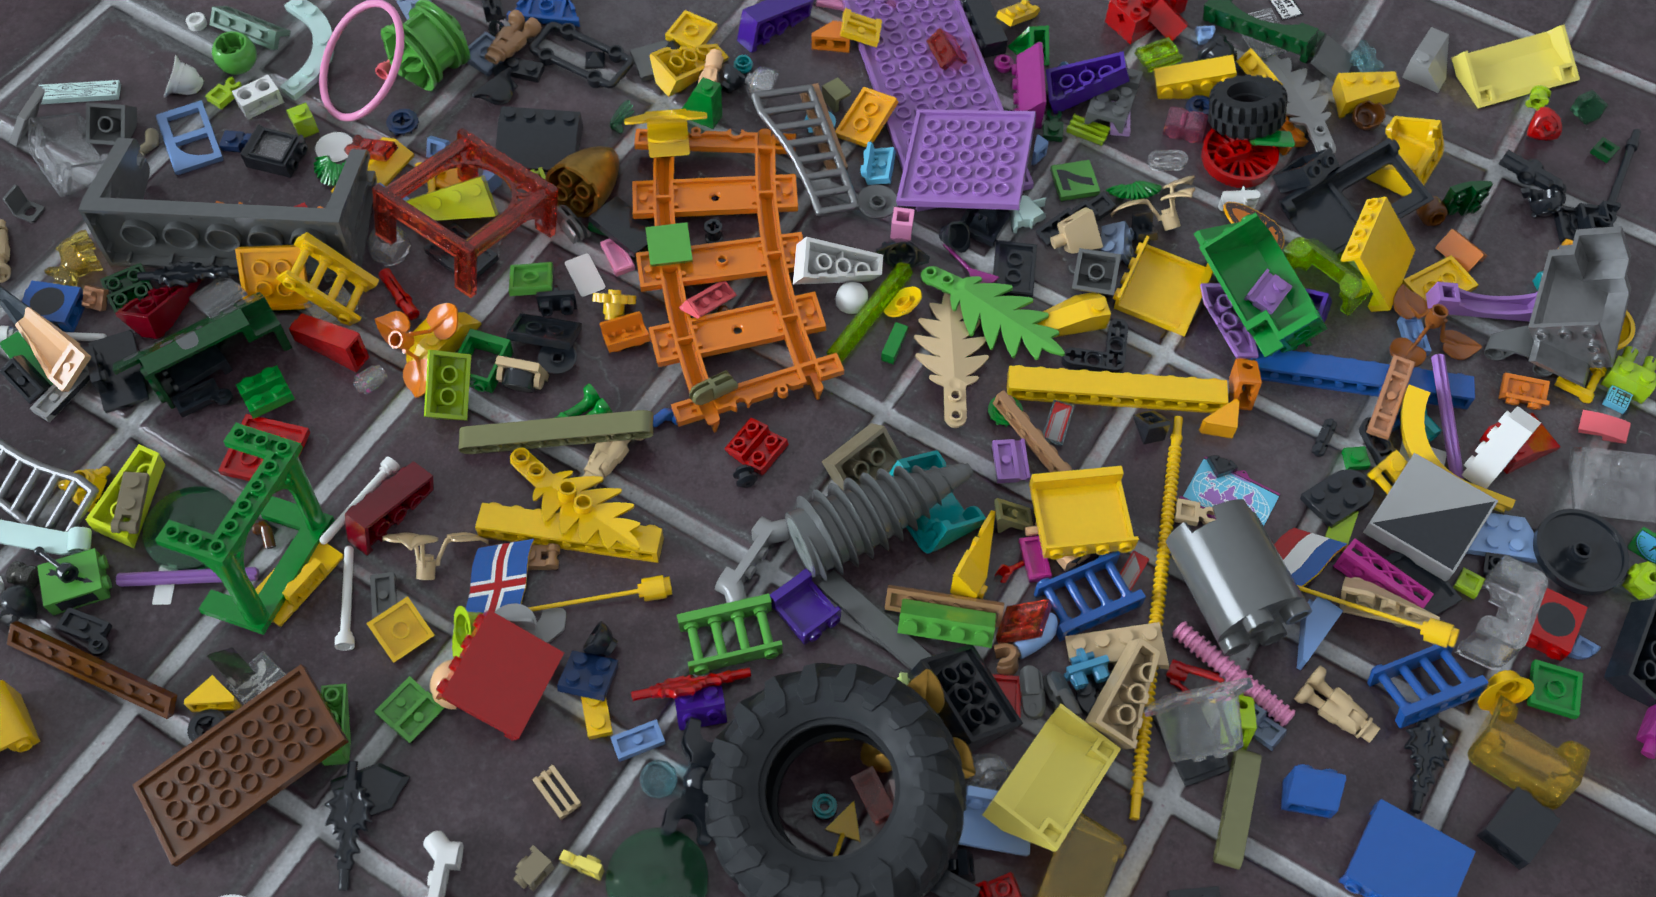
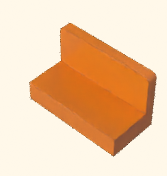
(1461, 249)

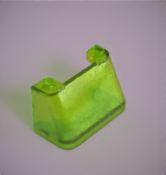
(1306, 251)

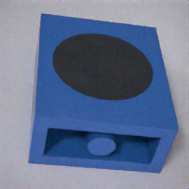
(56, 303)

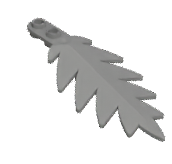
(1300, 102)

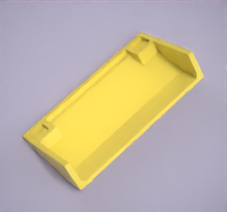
(1516, 67)
(1052, 781)

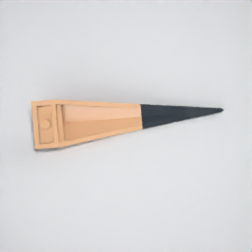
(54, 349)

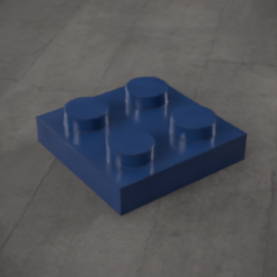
(587, 675)

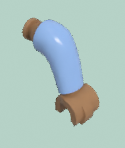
(1023, 648)

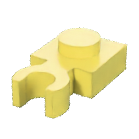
(589, 865)

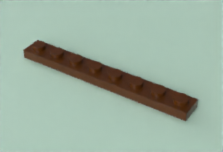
(92, 669)

